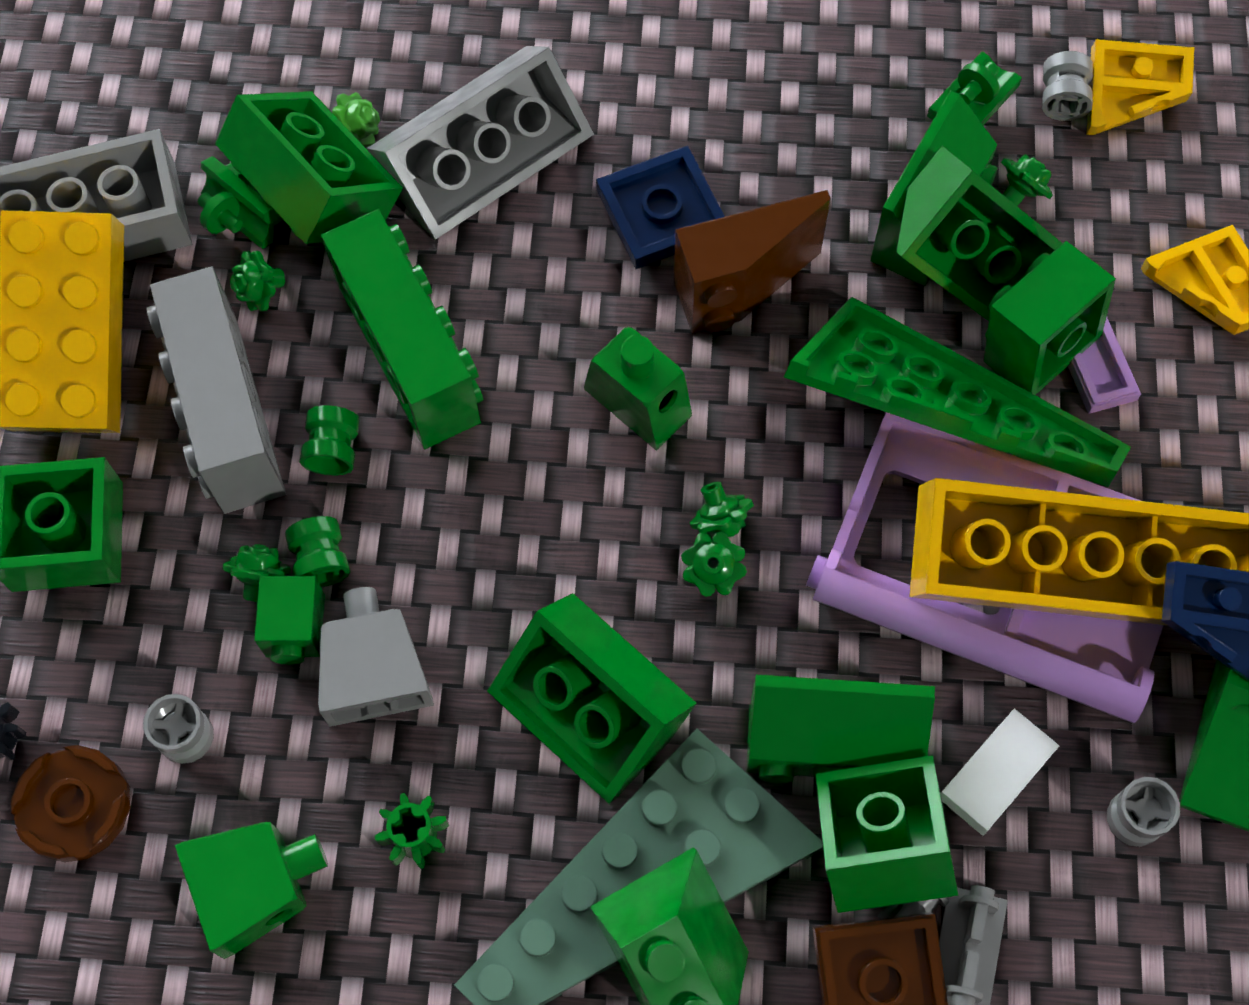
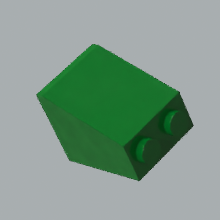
(675, 936)

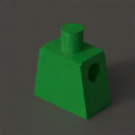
(633, 380)
(246, 882)

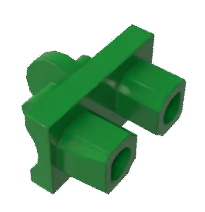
(982, 87)
(234, 204)

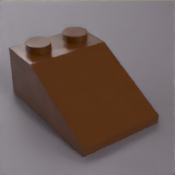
(743, 258)

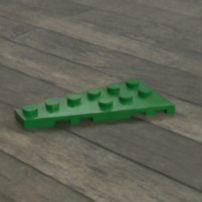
(914, 377)

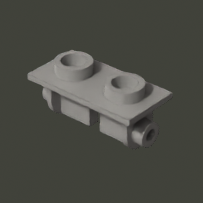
(971, 944)

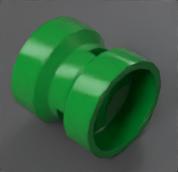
(329, 440)
(317, 550)

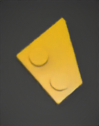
(1136, 81)
(1208, 276)

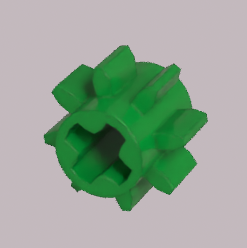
(397, 826)

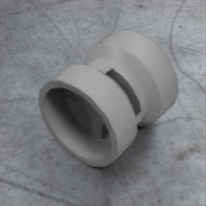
(1067, 86)
(173, 718)
(1150, 802)

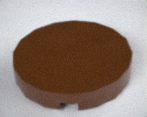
(70, 804)

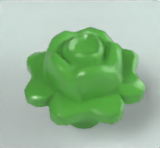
(358, 117)

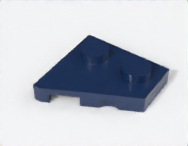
(1210, 610)

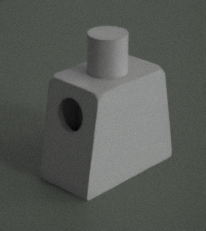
(368, 663)

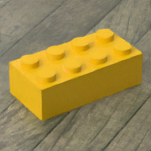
(61, 321)

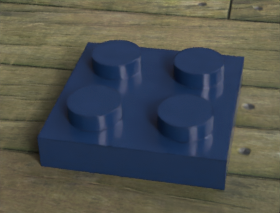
(654, 201)

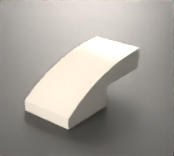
(998, 771)

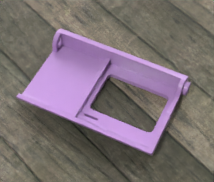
(1070, 655)

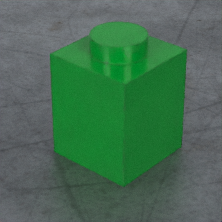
(289, 618)

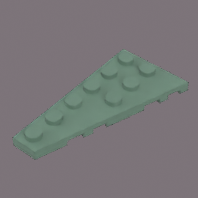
(689, 802)

